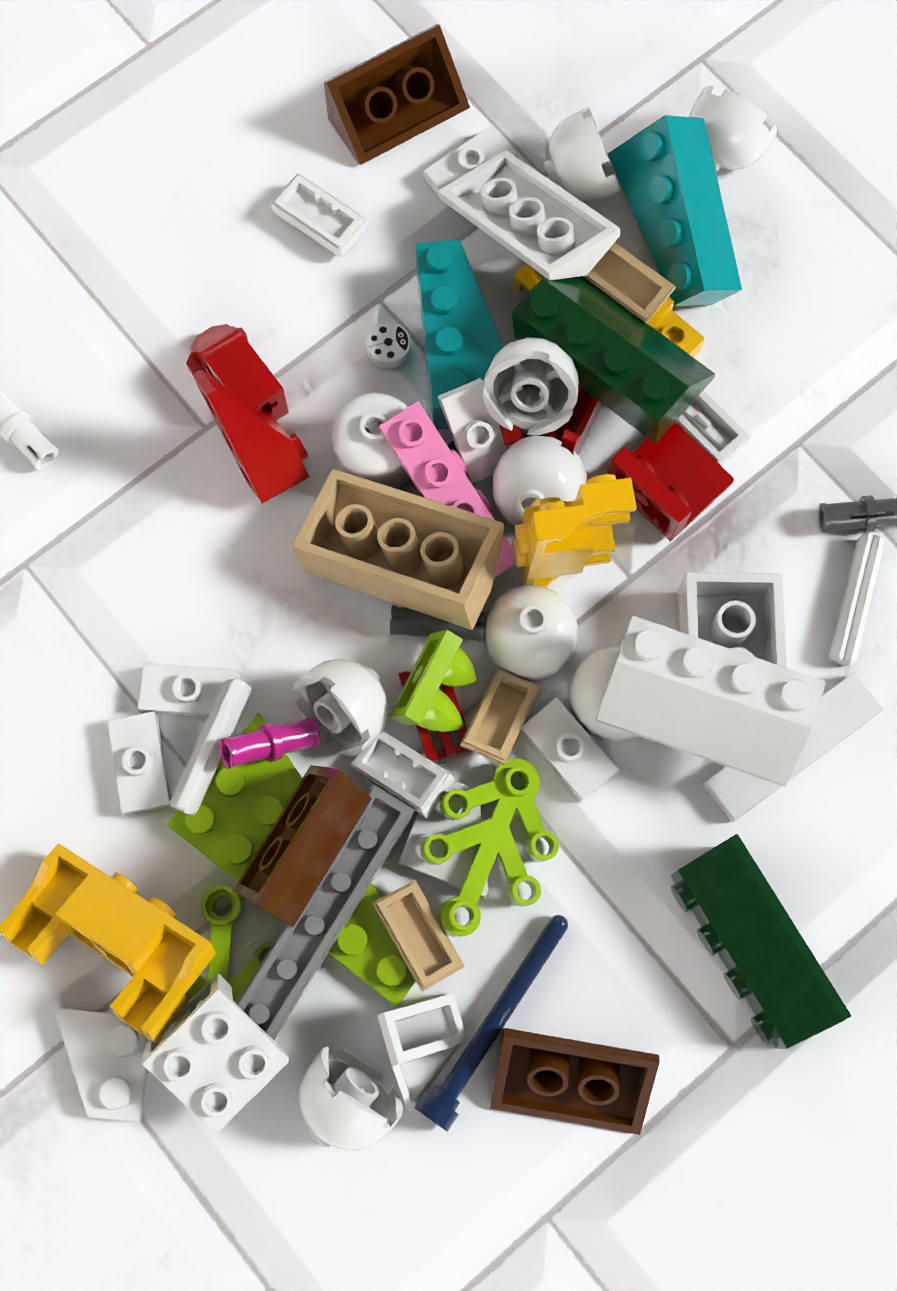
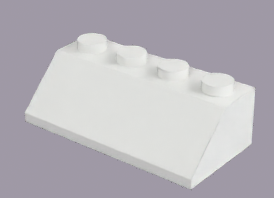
(710, 701)

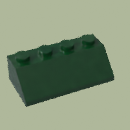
(614, 353)
(758, 945)

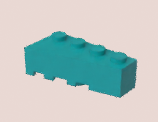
(679, 208)
(455, 321)

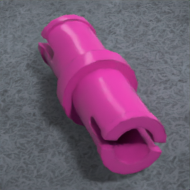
(269, 742)

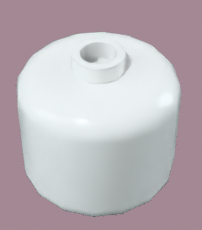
(362, 446)

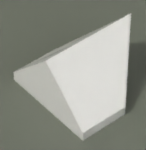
(421, 1043)

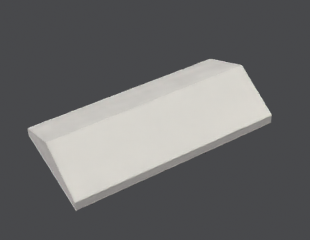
(532, 217)

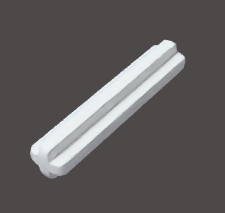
(856, 599)
(206, 752)

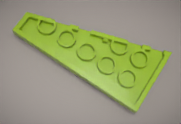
(232, 826)

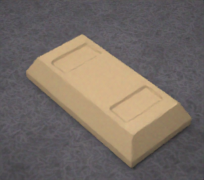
(630, 282)
(500, 716)
(418, 935)

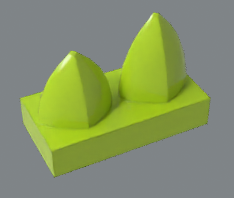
(421, 699)

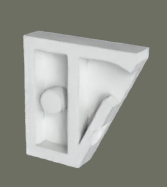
(456, 868)
(105, 1063)

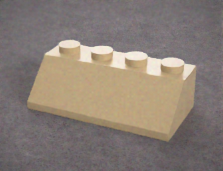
(400, 548)

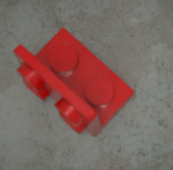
(671, 479)

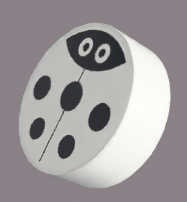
(388, 345)

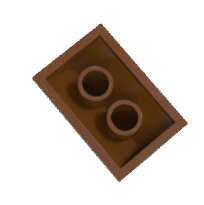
(395, 95)
(303, 843)
(573, 1081)

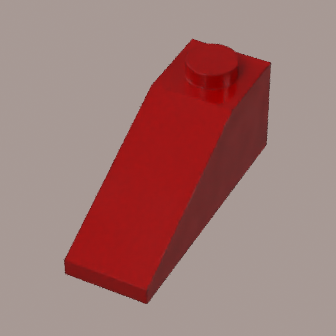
(259, 445)

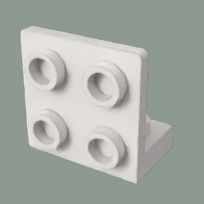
(214, 1056)

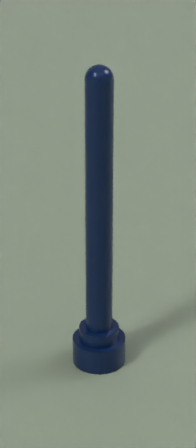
(442, 1101)

